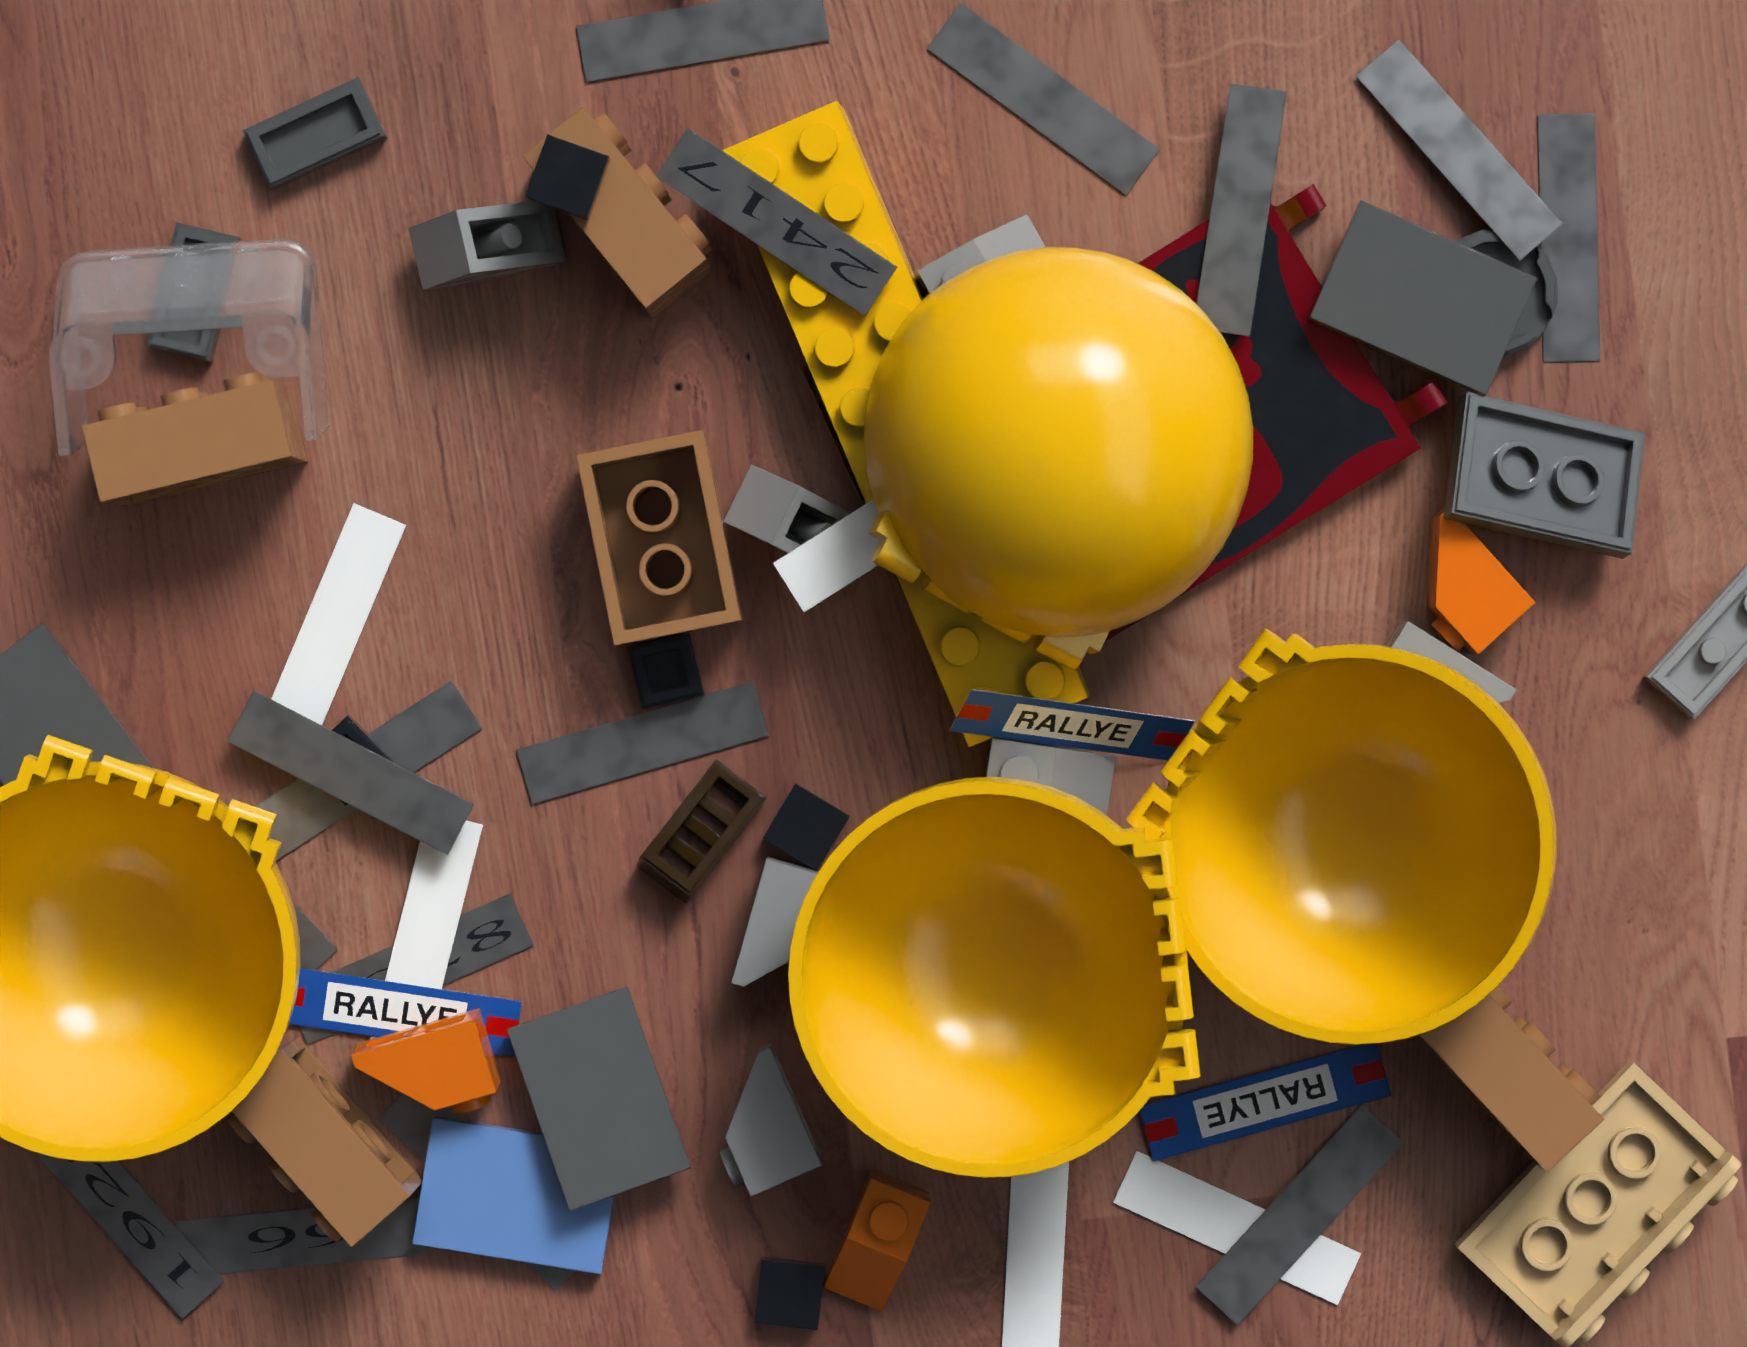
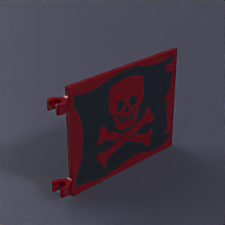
(1311, 391)

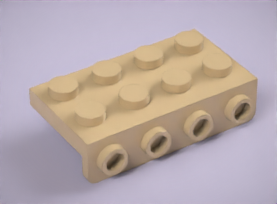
(1595, 1221)

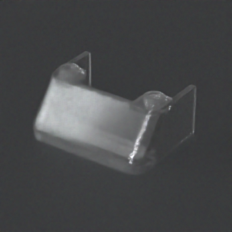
(187, 287)

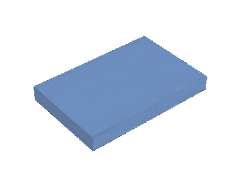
(501, 1198)

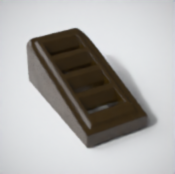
(669, 876)

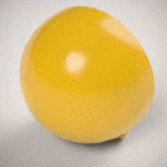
(1056, 445)
(1355, 840)
(134, 956)
(993, 977)

